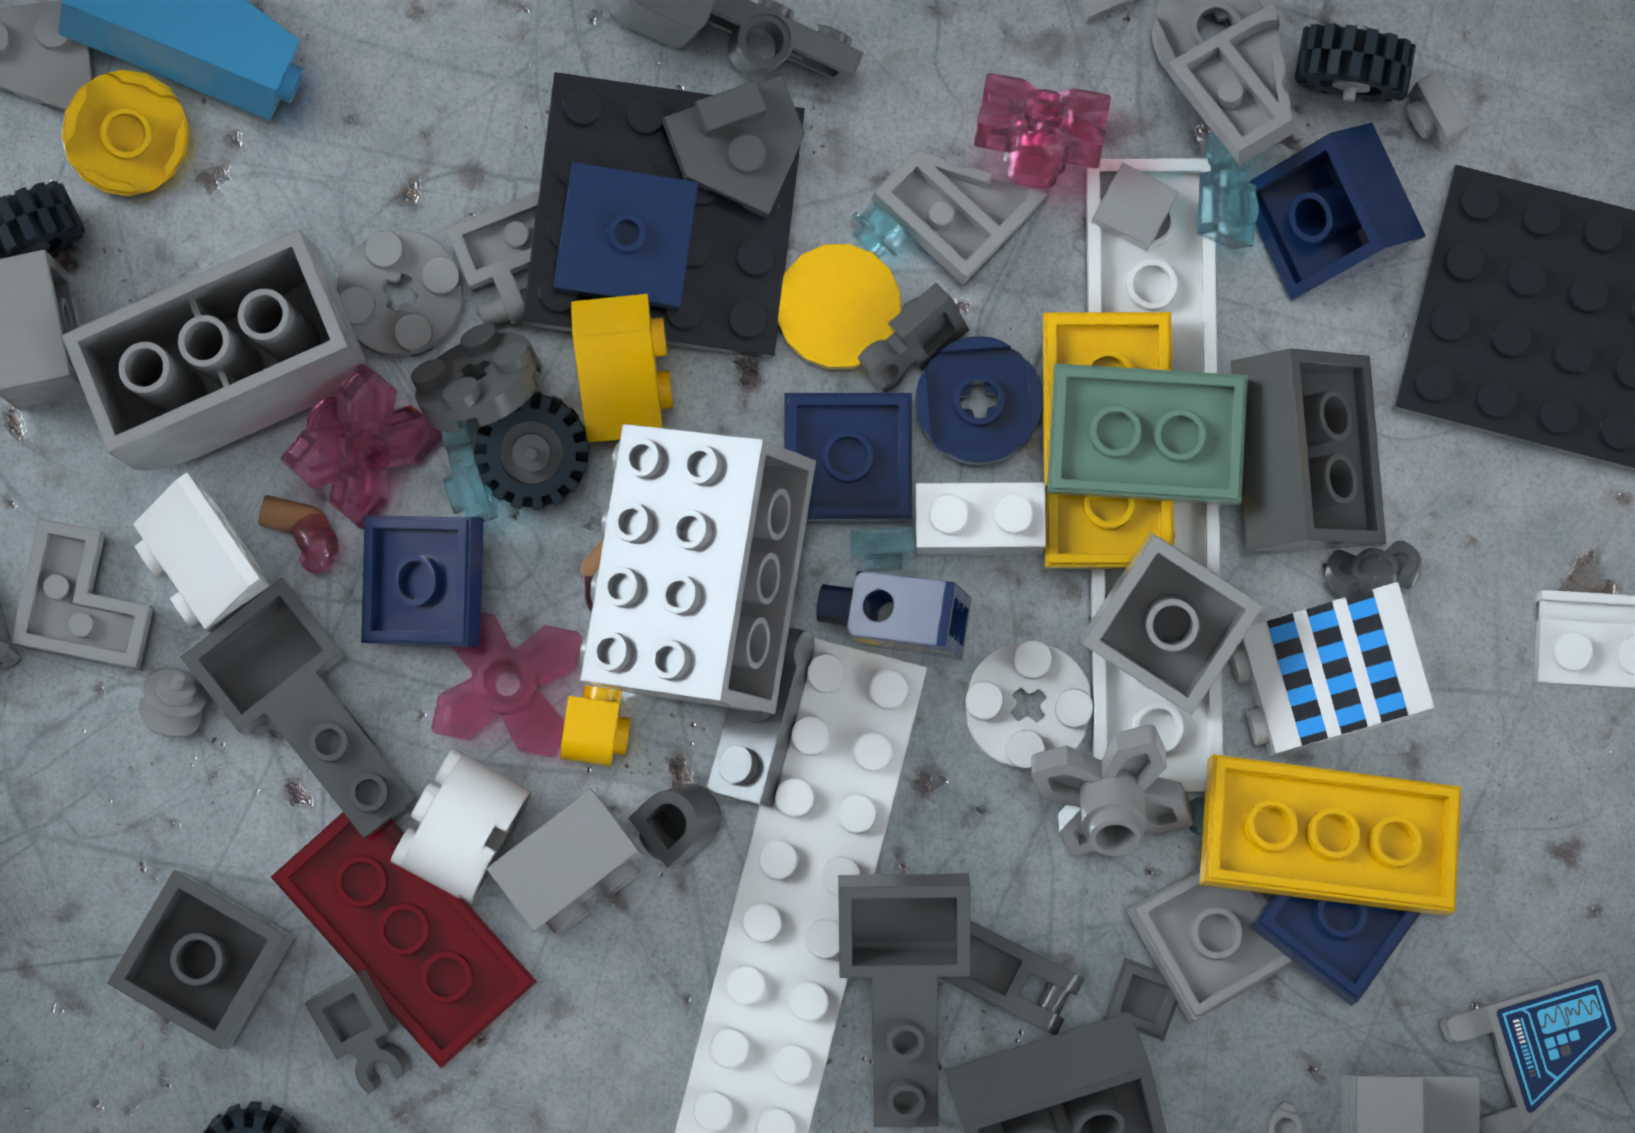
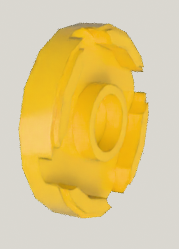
(125, 133)
(837, 305)

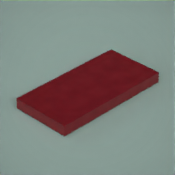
(421, 946)

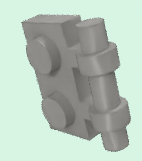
(492, 250)

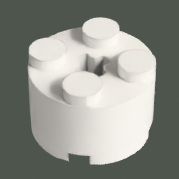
(461, 826)

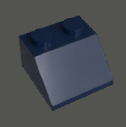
(1333, 210)

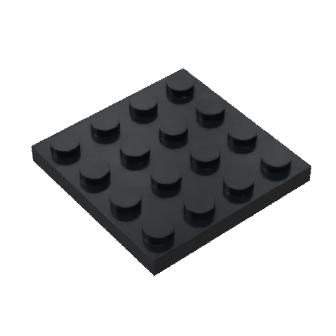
(732, 255)
(1527, 320)

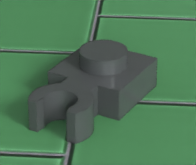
(918, 336)
(355, 1021)

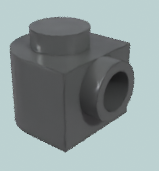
(677, 822)

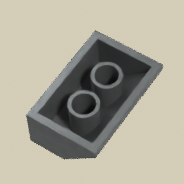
(1310, 452)
(1062, 1084)

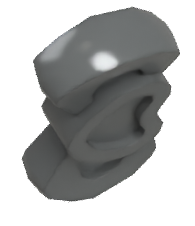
(1373, 569)

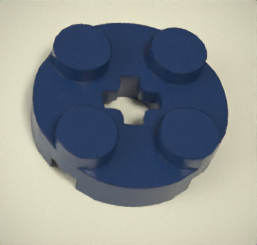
(1003, 373)

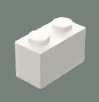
(979, 519)

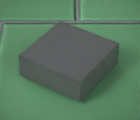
(1145, 995)

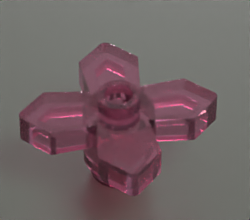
(1041, 128)
(354, 442)
(528, 715)

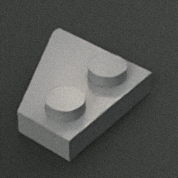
(1239, 84)

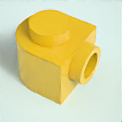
(594, 727)

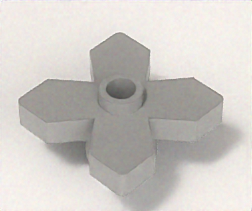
(1115, 797)

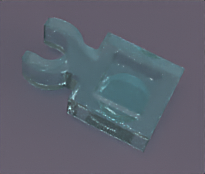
(1226, 199)
(465, 486)

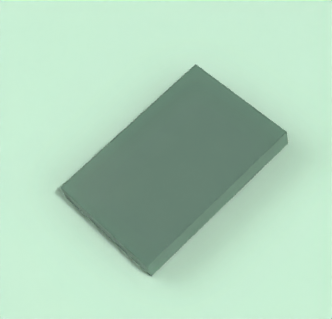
(1147, 434)

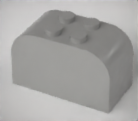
(216, 355)

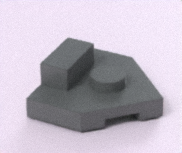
(739, 142)

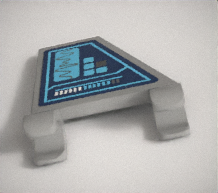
(1542, 1043)

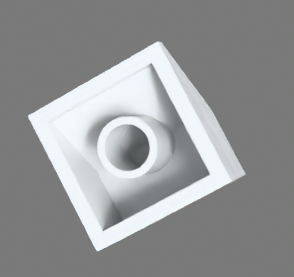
(200, 554)

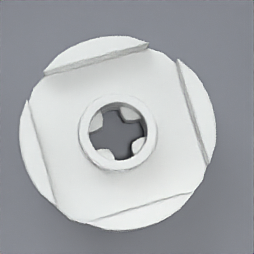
(1030, 668)

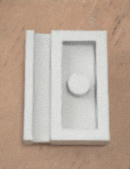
(1585, 640)

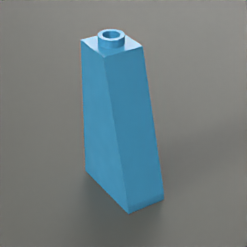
(203, 44)

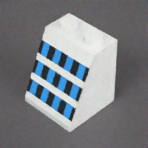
(1332, 671)

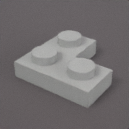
(58, 603)

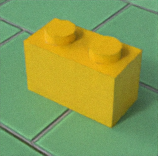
(618, 365)

